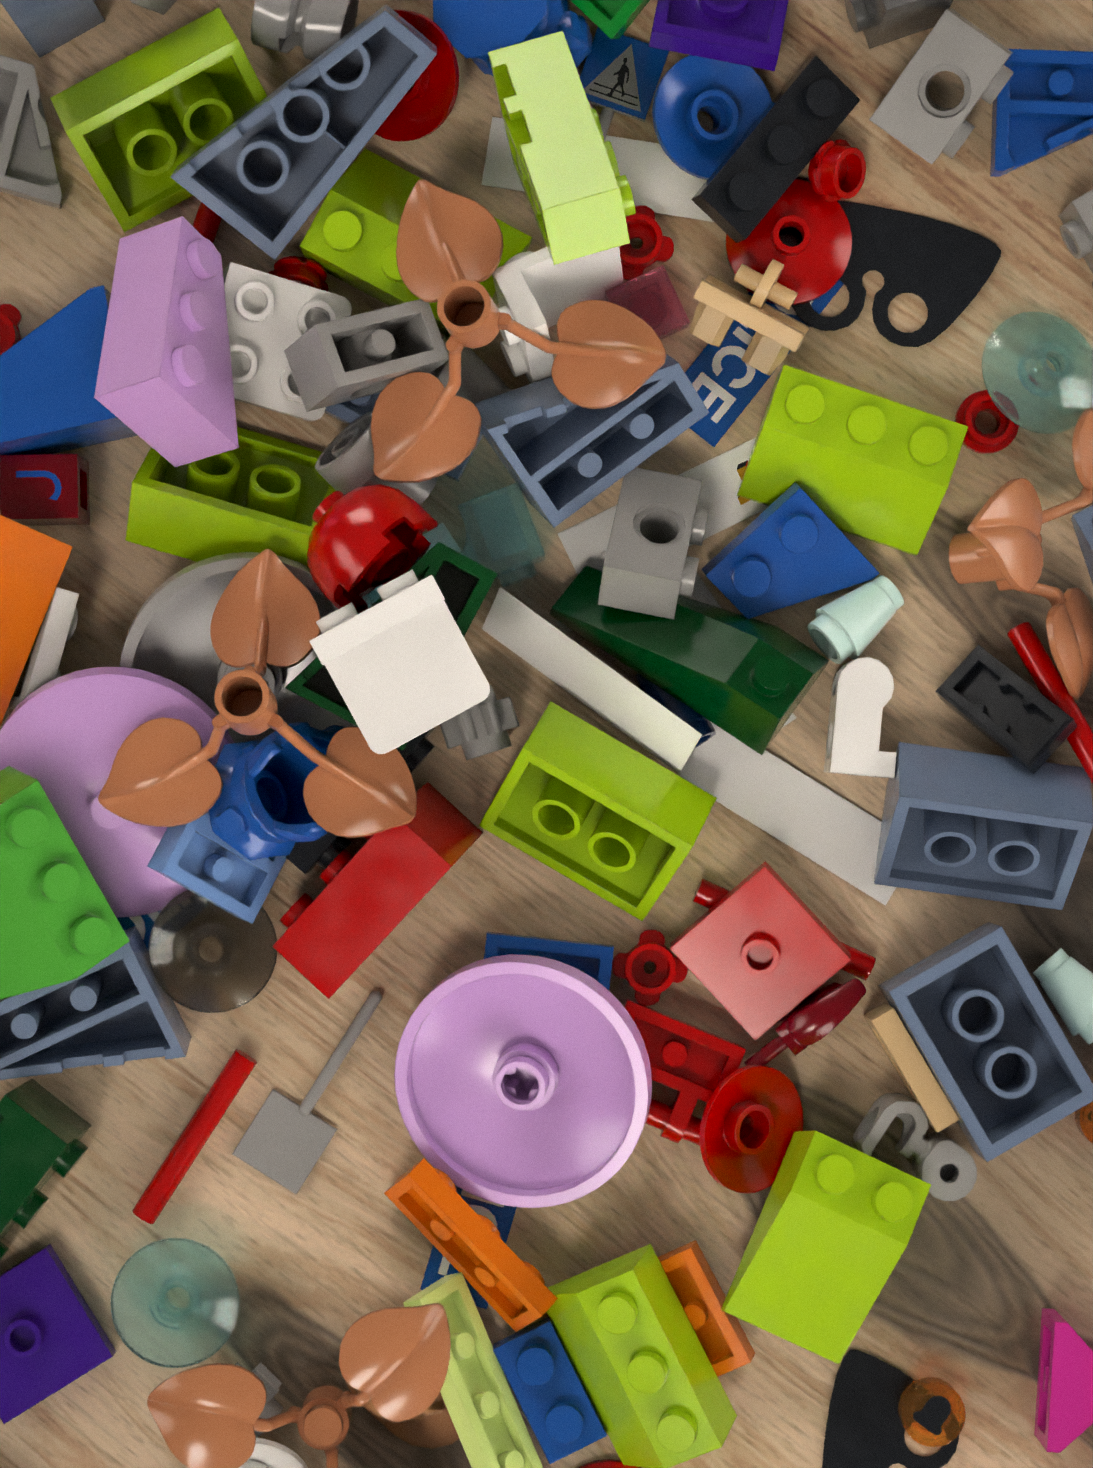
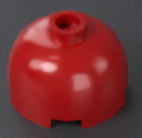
(365, 541)

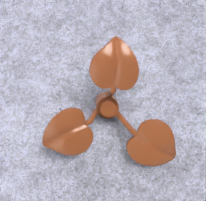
(442, 257)
(1007, 549)
(260, 620)
(388, 1355)

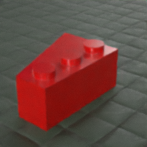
(373, 891)

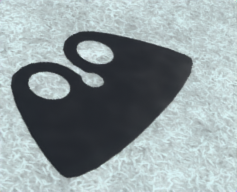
(915, 257)
(865, 1418)

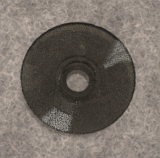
(210, 986)

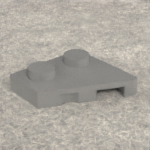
(25, 143)

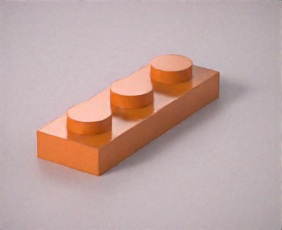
(471, 1245)

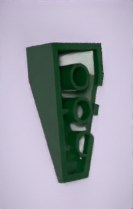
(709, 658)

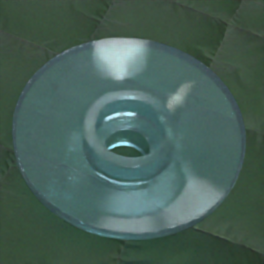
(1025, 384)
(156, 1328)

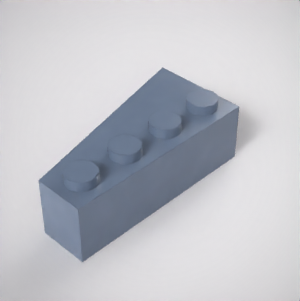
(301, 138)

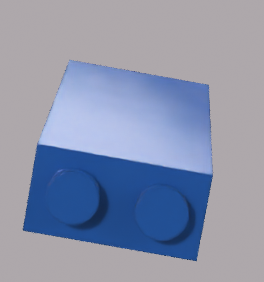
(52, 383)

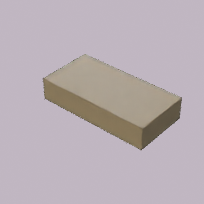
(911, 1066)

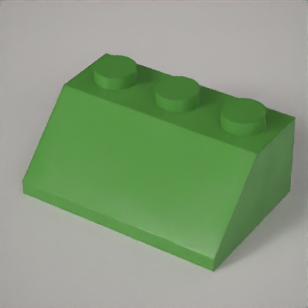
(50, 904)

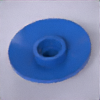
(724, 90)

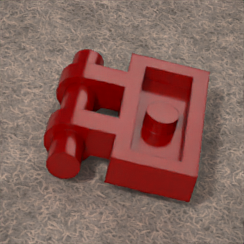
(685, 1061)

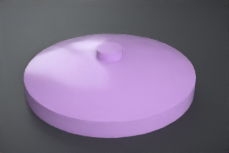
(69, 741)
(523, 1081)

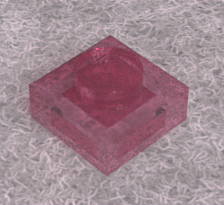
(653, 300)

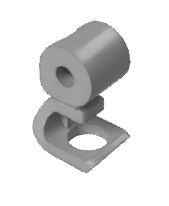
(935, 1156)

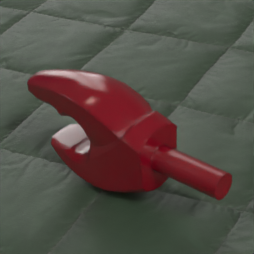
(811, 1020)

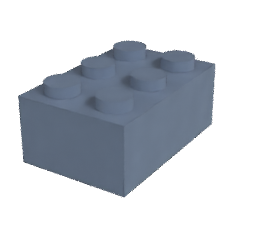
(989, 1040)

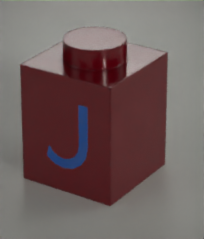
(45, 489)

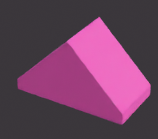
(1063, 1384)

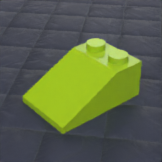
(824, 1244)

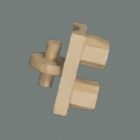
(724, 303)

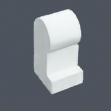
(855, 720)

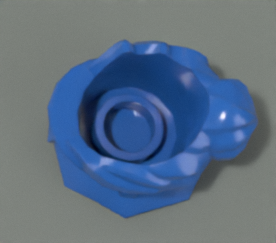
(488, 25)
(262, 793)

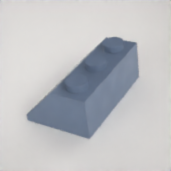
(983, 826)

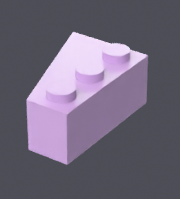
(169, 345)

